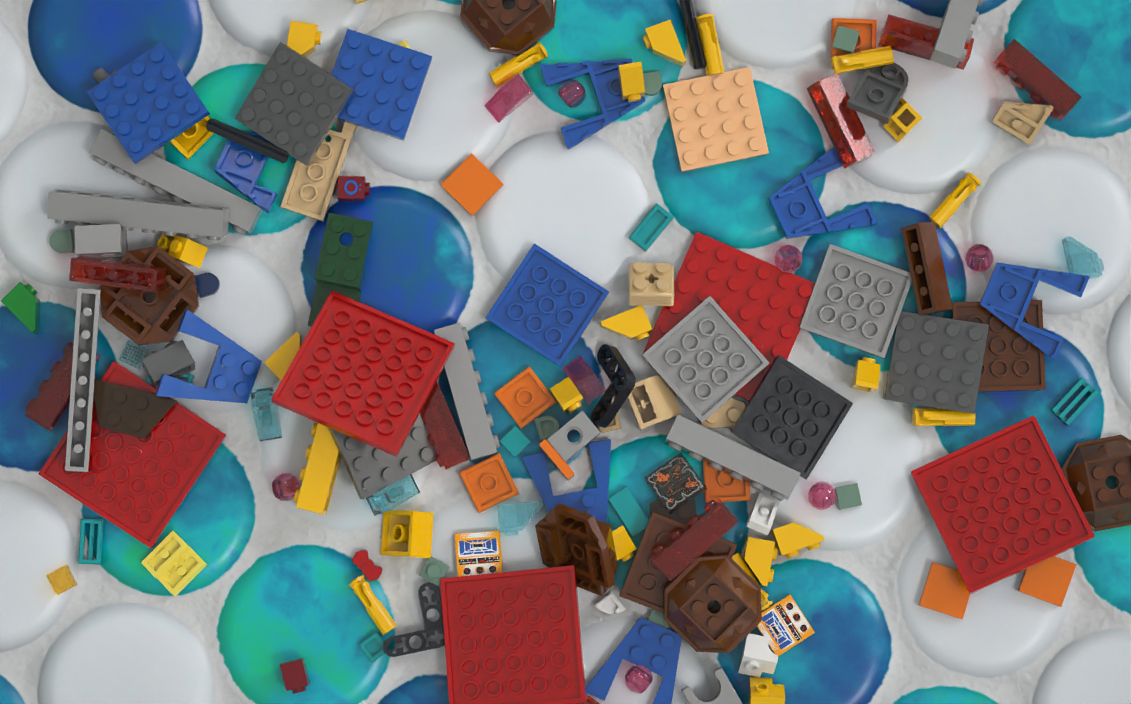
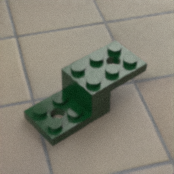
(341, 266)

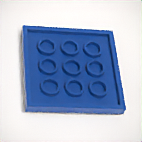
(384, 83)
(148, 103)
(547, 305)

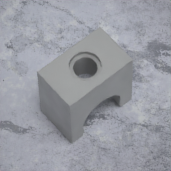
(100, 241)
(587, 432)
(725, 695)

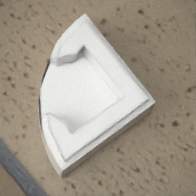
(610, 604)

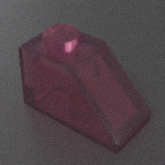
(509, 98)
(584, 380)

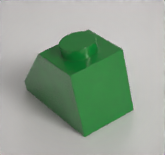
(24, 306)

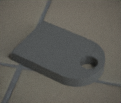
(878, 93)

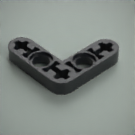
(619, 388)
(430, 627)

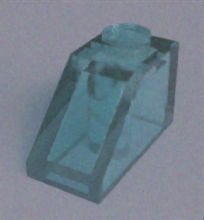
(1082, 259)
(265, 414)
(393, 495)
(517, 516)

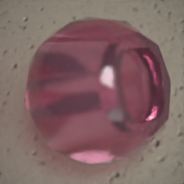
(572, 93)
(788, 258)
(979, 258)
(285, 486)
(822, 495)
(638, 679)

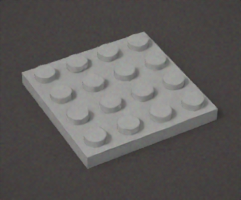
(856, 301)
(705, 359)

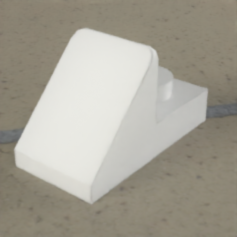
(763, 514)

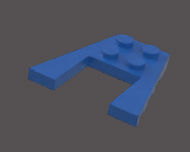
(607, 89)
(800, 210)
(1010, 295)
(230, 374)
(592, 500)
(646, 646)

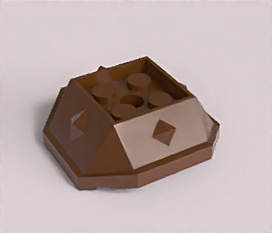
(509, 29)
(157, 320)
(1086, 473)
(579, 540)
(709, 580)

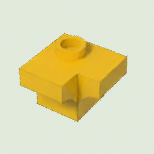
(902, 121)
(765, 692)

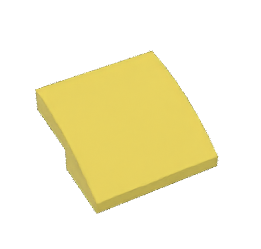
(174, 563)

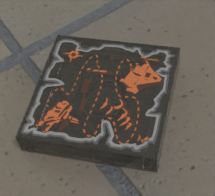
(675, 483)

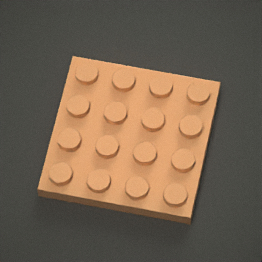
(715, 119)

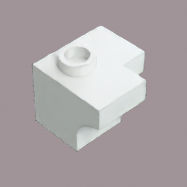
(757, 656)

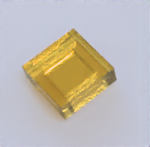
(62, 580)

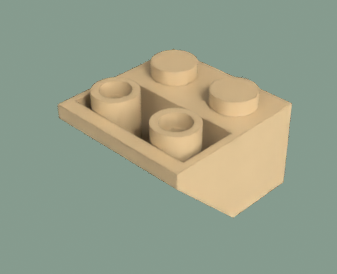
(653, 402)

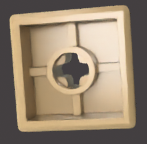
(651, 284)

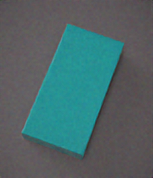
(651, 227)
(629, 511)

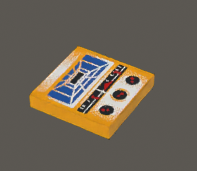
(478, 553)
(784, 625)

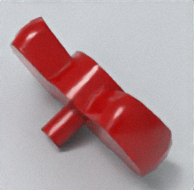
(367, 565)

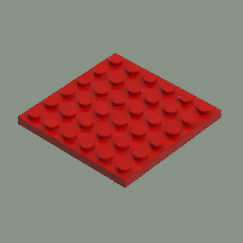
(750, 291)
(363, 373)
(134, 478)
(1002, 504)
(513, 637)

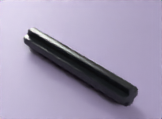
(693, 34)
(247, 140)

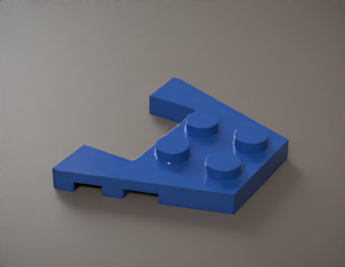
(243, 169)

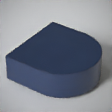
(207, 284)

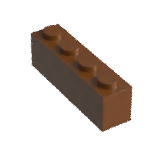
(926, 268)

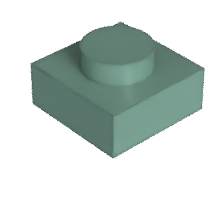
(434, 571)

